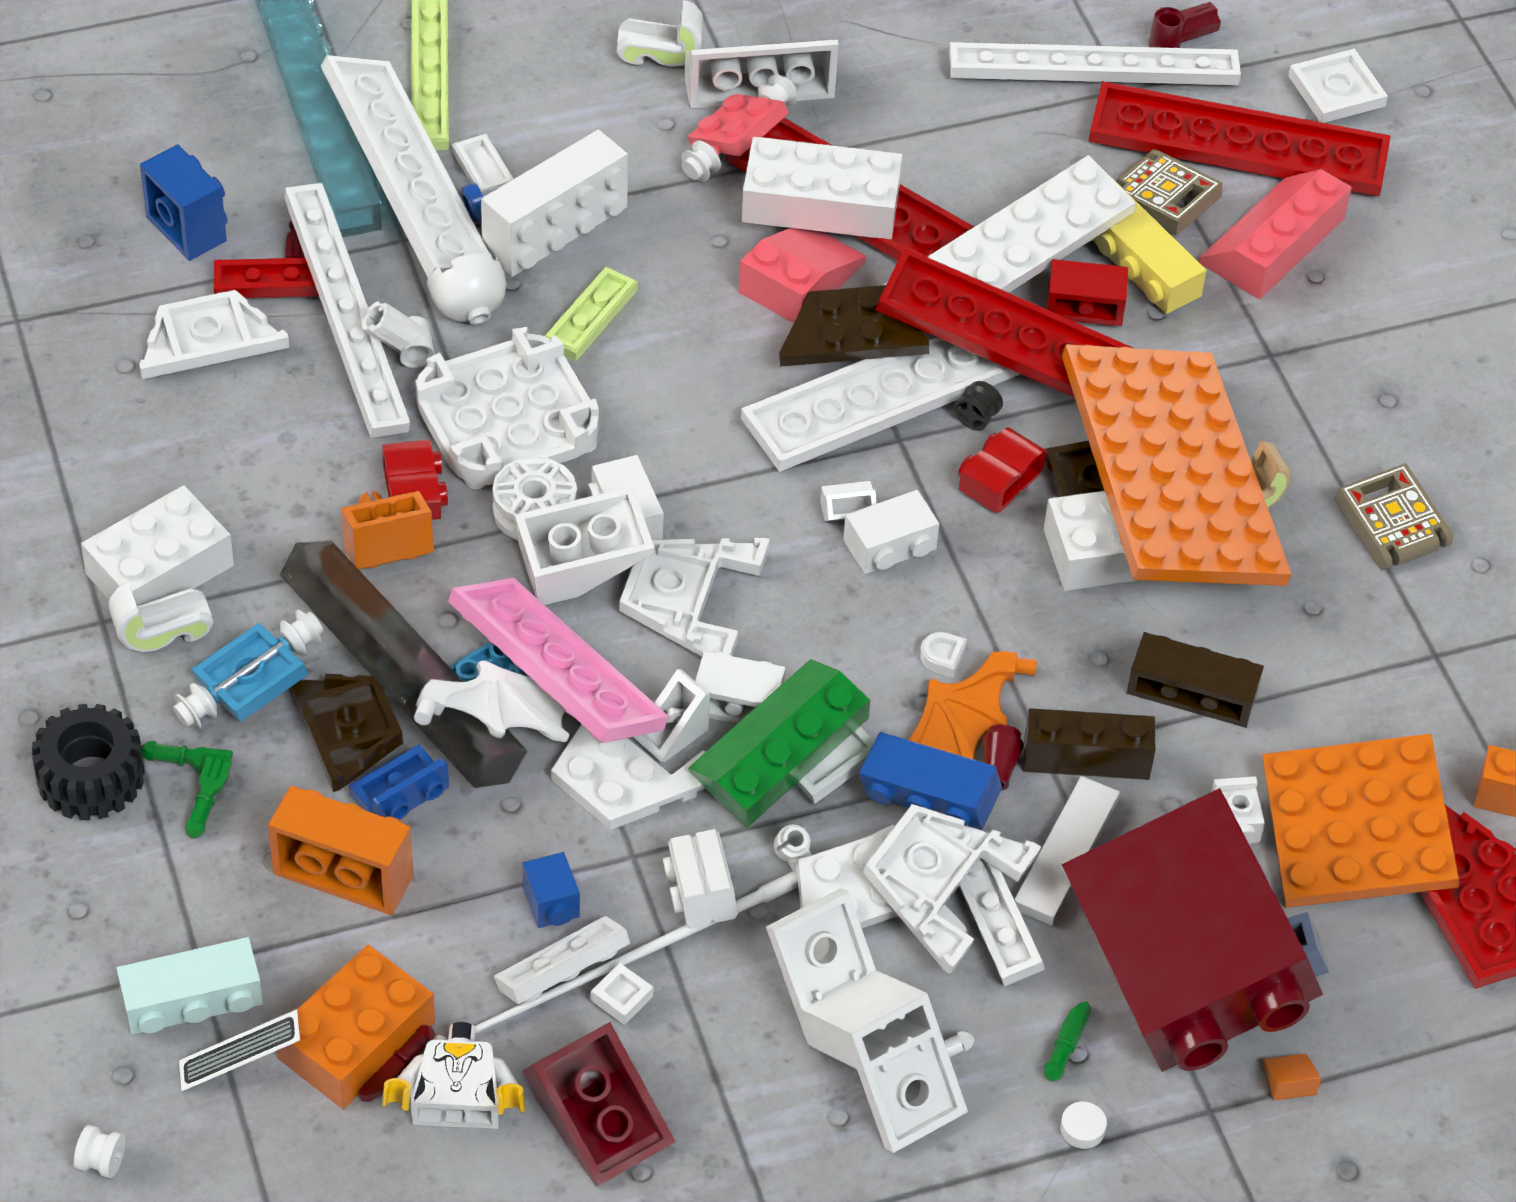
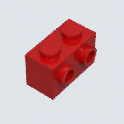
(1088, 292)

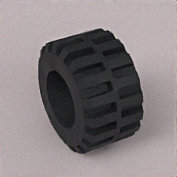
(83, 735)

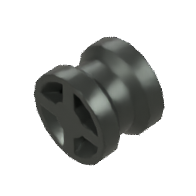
(978, 405)

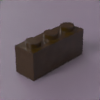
(1195, 679)
(1089, 743)

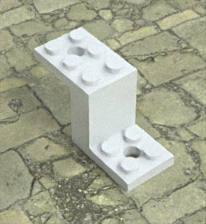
(867, 1020)

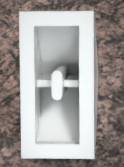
(688, 718)

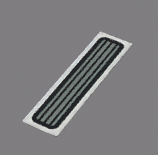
(239, 1050)

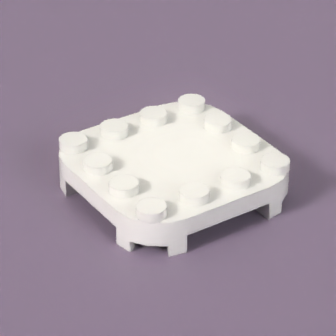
(506, 407)

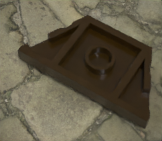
(847, 327)
(347, 724)

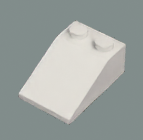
(582, 543)

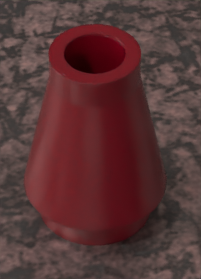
(1002, 749)

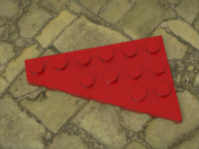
(1482, 911)

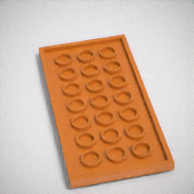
(1174, 466)

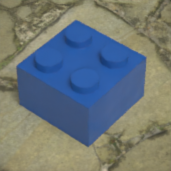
(184, 201)

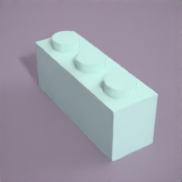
(190, 986)

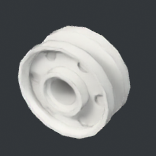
(529, 486)

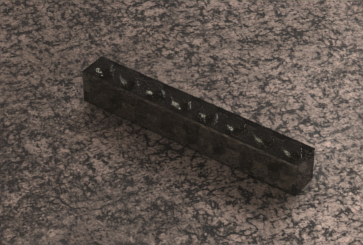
(396, 658)

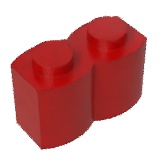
(414, 468)
(1001, 469)

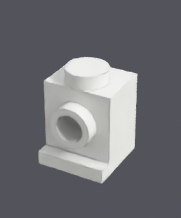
(1244, 803)

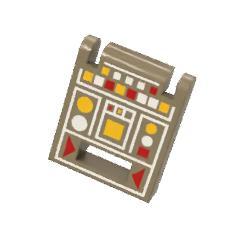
(1162, 181)
(1395, 520)

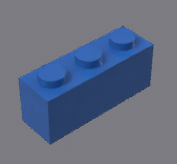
(930, 778)

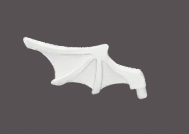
(496, 699)

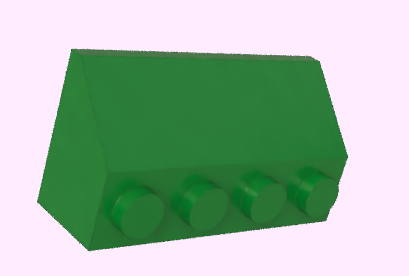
(781, 740)

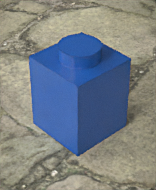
(551, 890)

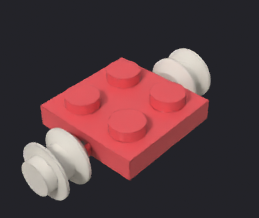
(735, 125)

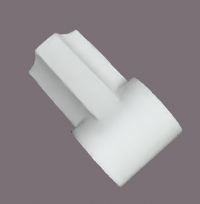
(404, 334)

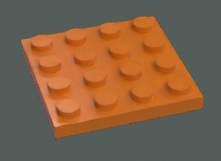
(1359, 821)

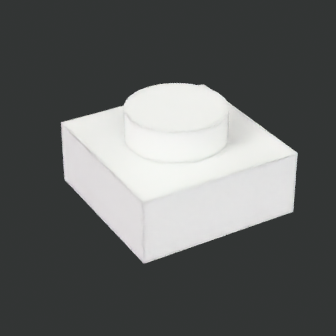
(622, 993)

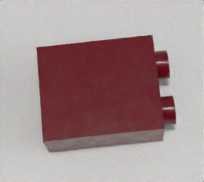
(1193, 933)

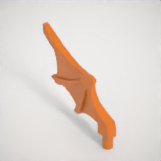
(963, 711)

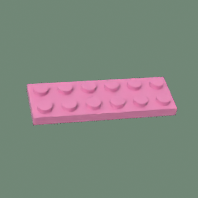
(558, 660)

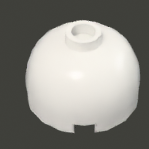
(470, 288)

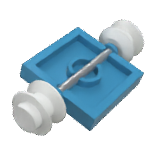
(249, 671)

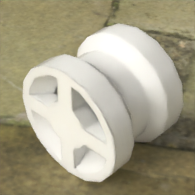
(99, 1151)

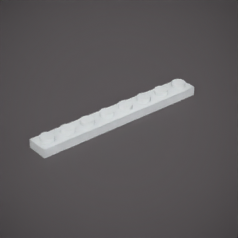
(1094, 63)
(345, 310)

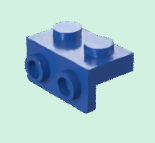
(401, 784)

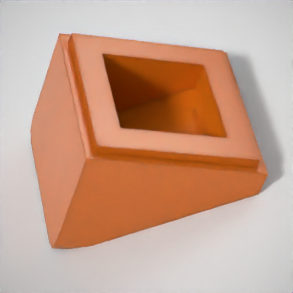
(1291, 1076)

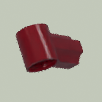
(1174, 26)

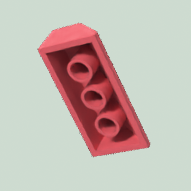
(1279, 231)

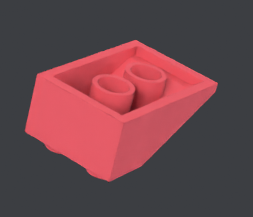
(791, 264)

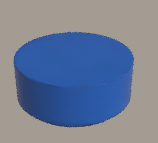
(472, 197)

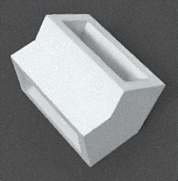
(846, 498)

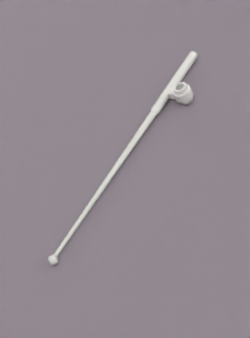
(763, 894)

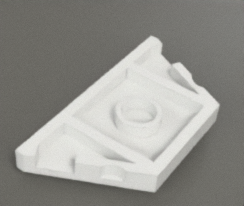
(207, 333)

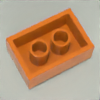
(341, 849)
(356, 1025)

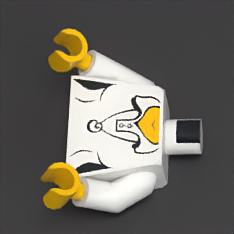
(456, 1083)

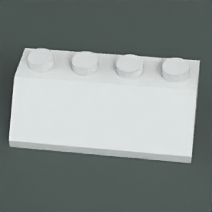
(722, 72)

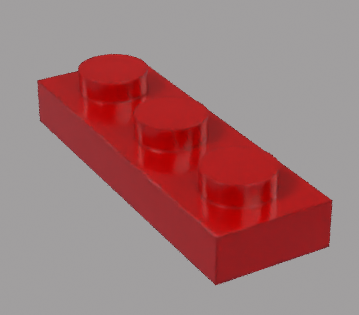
(264, 277)

